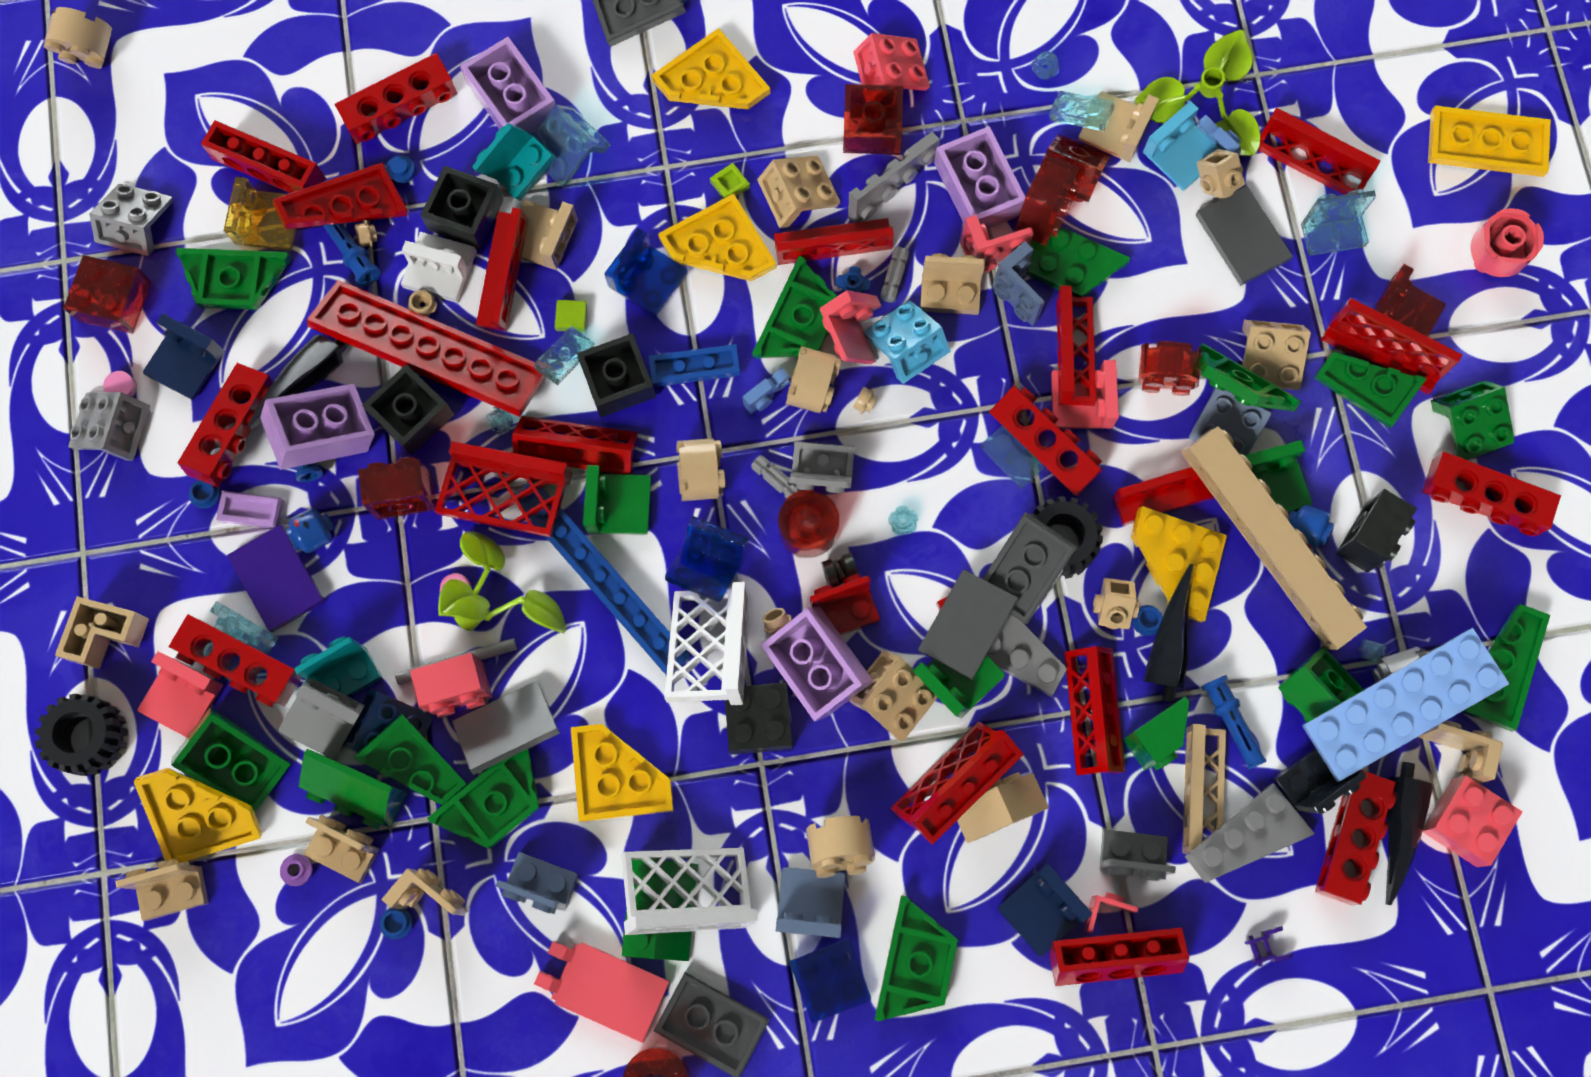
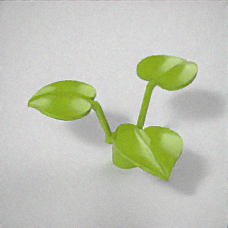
(1225, 59)
(470, 609)

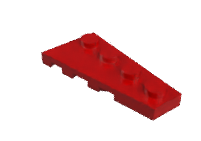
(345, 199)

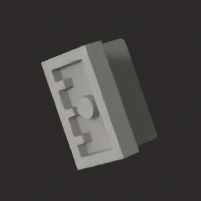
(126, 218)
(109, 424)
(320, 717)

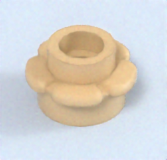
(365, 234)
(422, 297)
(865, 400)
(775, 620)

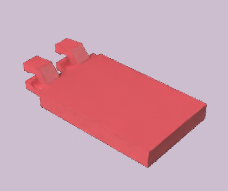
(605, 989)

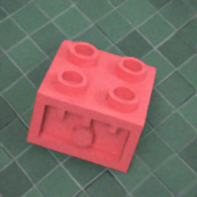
(891, 62)
(976, 242)
(843, 320)
(1100, 416)
(178, 695)

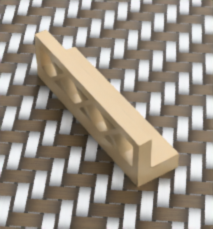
(1194, 785)

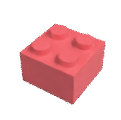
(451, 685)
(1472, 821)

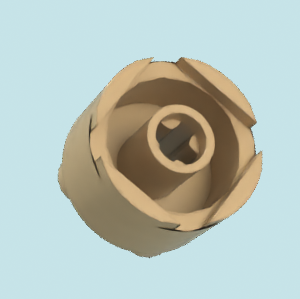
(77, 37)
(811, 380)
(699, 469)
(840, 846)

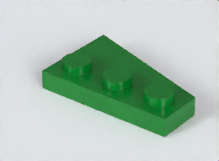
(1371, 388)
(411, 760)

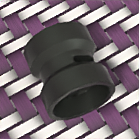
(833, 571)

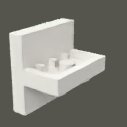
(437, 266)

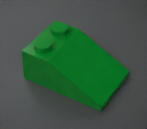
(229, 759)

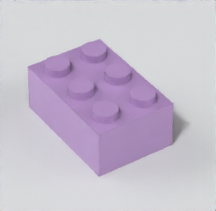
(508, 87)
(979, 178)
(316, 426)
(816, 663)

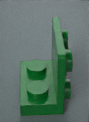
(1477, 418)
(1282, 474)
(616, 503)
(954, 689)

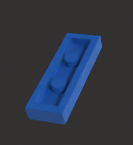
(694, 365)

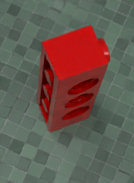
(401, 85)
(260, 159)
(1008, 412)
(211, 433)
(1537, 503)
(196, 634)
(1341, 847)
(1118, 956)

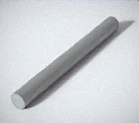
(481, 653)

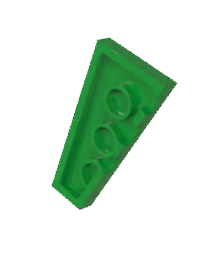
(1516, 655)

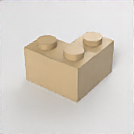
(92, 628)
(1003, 805)

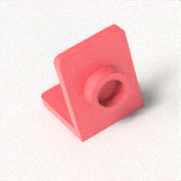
(1110, 900)

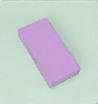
(249, 509)

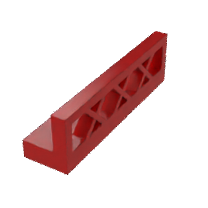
(1317, 144)
(834, 241)
(502, 270)
(1068, 349)
(573, 446)
(1161, 494)
(1104, 712)

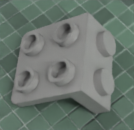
(822, 466)

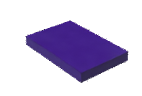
(276, 578)

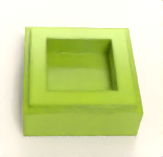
(729, 181)
(570, 314)

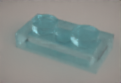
(1081, 110)
(562, 356)
(1012, 457)

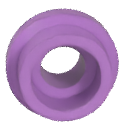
(305, 870)

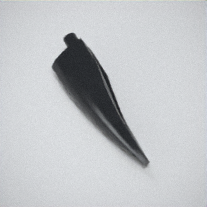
(306, 369)
(1169, 650)
(1405, 826)

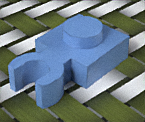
(1224, 140)
(761, 395)

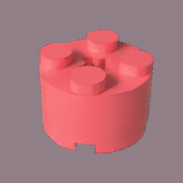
(1506, 243)

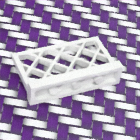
(734, 648)
(687, 919)

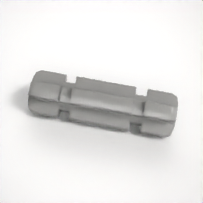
(894, 274)
(774, 476)

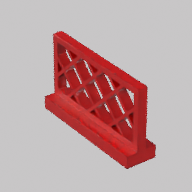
(1376, 345)
(509, 464)
(970, 781)

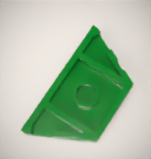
(1073, 262)
(231, 276)
(796, 316)
(1243, 383)
(492, 802)
(916, 964)

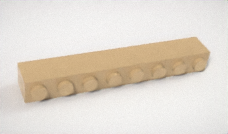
(1274, 538)

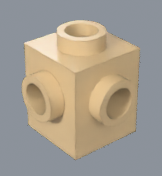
(1220, 173)
(1116, 604)

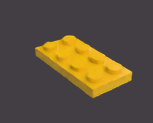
(1489, 141)

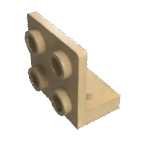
(1123, 128)
(795, 187)
(547, 233)
(951, 284)
(1276, 351)
(896, 696)
(1480, 750)
(342, 851)
(166, 889)
(408, 892)

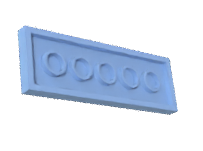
(1405, 704)

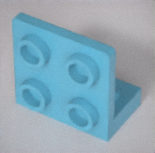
(1179, 146)
(909, 340)

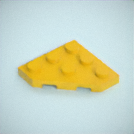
(712, 75)
(719, 242)
(1174, 545)
(615, 778)
(193, 817)

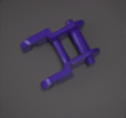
(1265, 936)

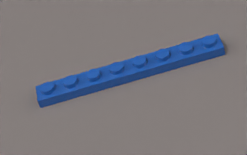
(605, 582)

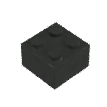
(462, 207)
(616, 375)
(408, 409)
(1377, 531)
(761, 721)

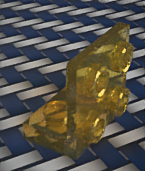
(254, 220)

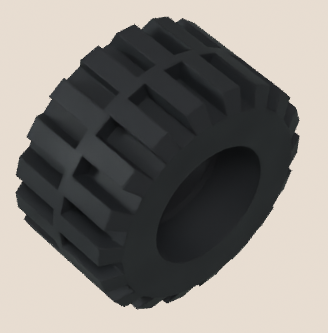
(1081, 523)
(58, 728)

